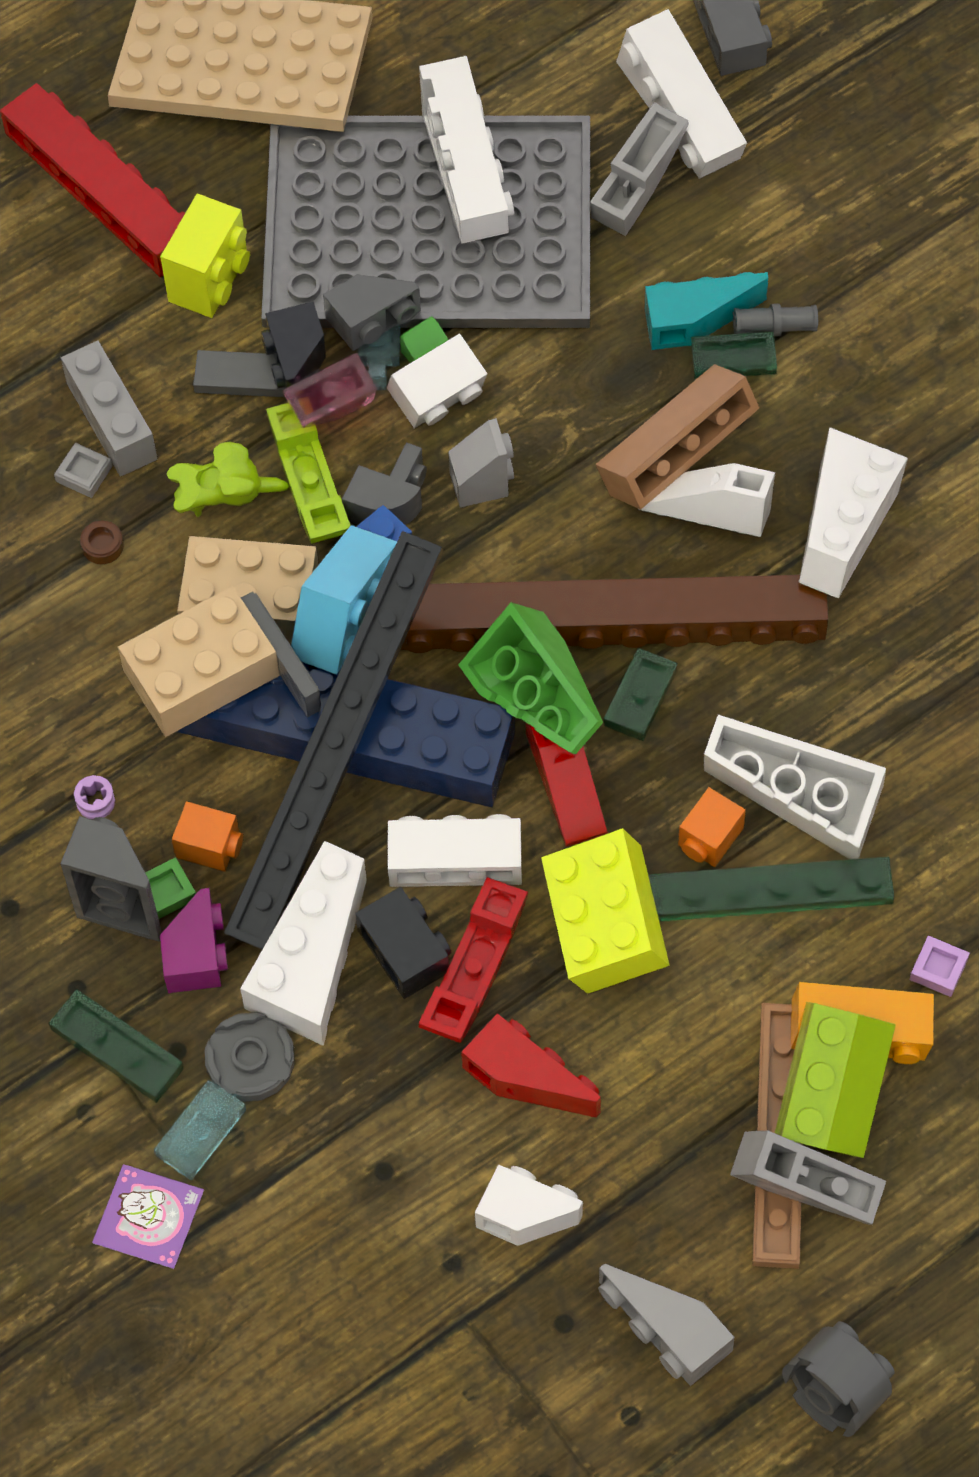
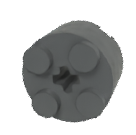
(839, 1379)

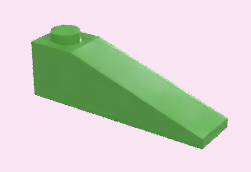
(533, 676)

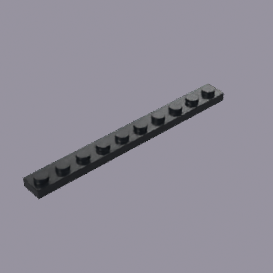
(334, 740)

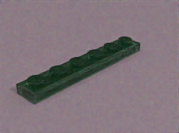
(772, 889)

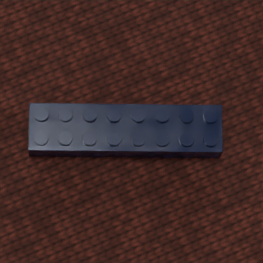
(411, 740)

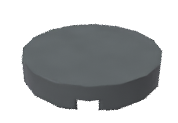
(250, 1056)

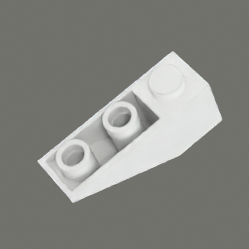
(719, 496)

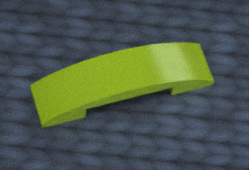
(308, 475)

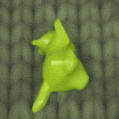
(227, 480)

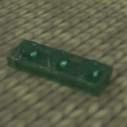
(116, 1045)

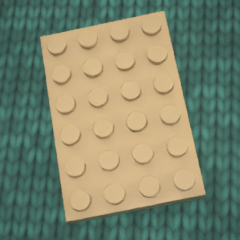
(243, 60)

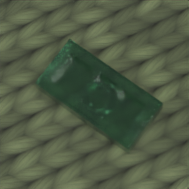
(742, 353)

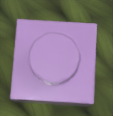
(939, 966)

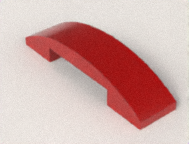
(476, 961)

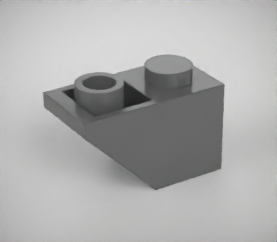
(370, 306)

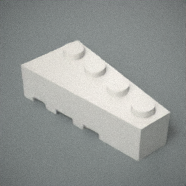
(668, 73)
(464, 150)
(849, 505)
(800, 782)
(308, 948)

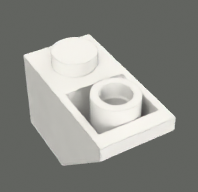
(525, 1209)

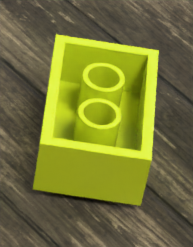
(605, 911)

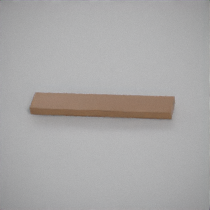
(775, 1216)

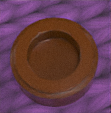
(102, 542)

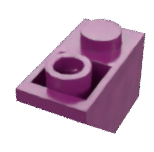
(190, 946)

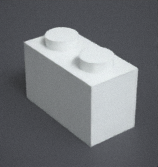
(437, 382)

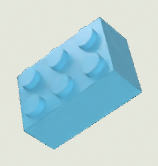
(338, 597)

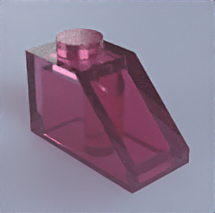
(331, 392)

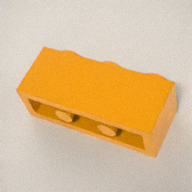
(908, 1010)

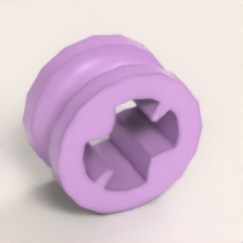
(89, 786)

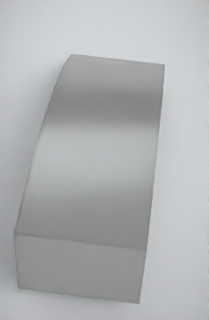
(638, 169)

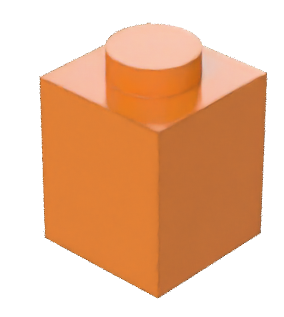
(711, 828)
(207, 836)

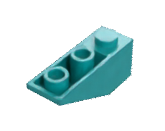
(698, 306)

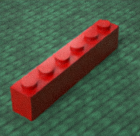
(92, 173)

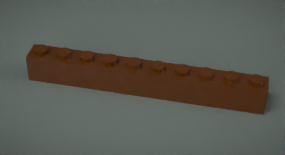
(628, 611)

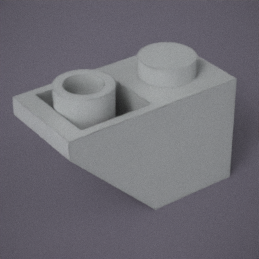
(481, 465)

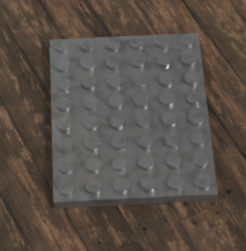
(380, 209)

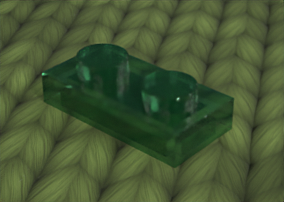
(640, 694)

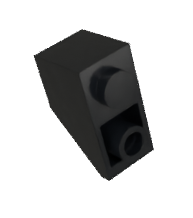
(296, 342)

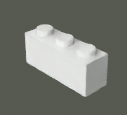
(454, 851)

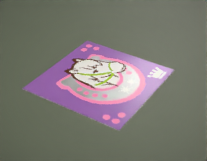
(148, 1216)

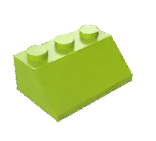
(834, 1079)

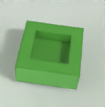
(170, 887)

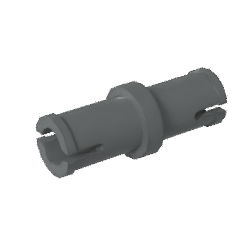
(775, 319)

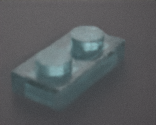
(200, 1129)

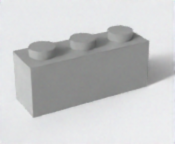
(109, 408)

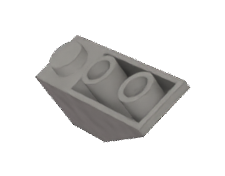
(677, 1325)

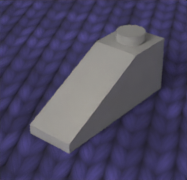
(807, 1176)

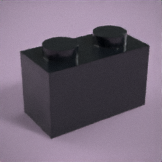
(403, 941)

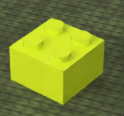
(205, 256)

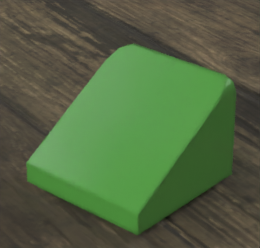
(422, 339)

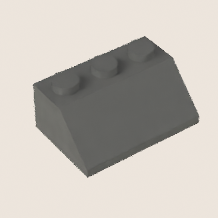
(108, 879)

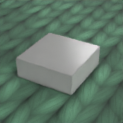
(83, 470)

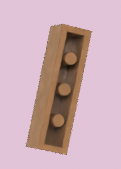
(677, 436)

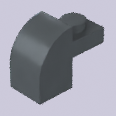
(396, 492)

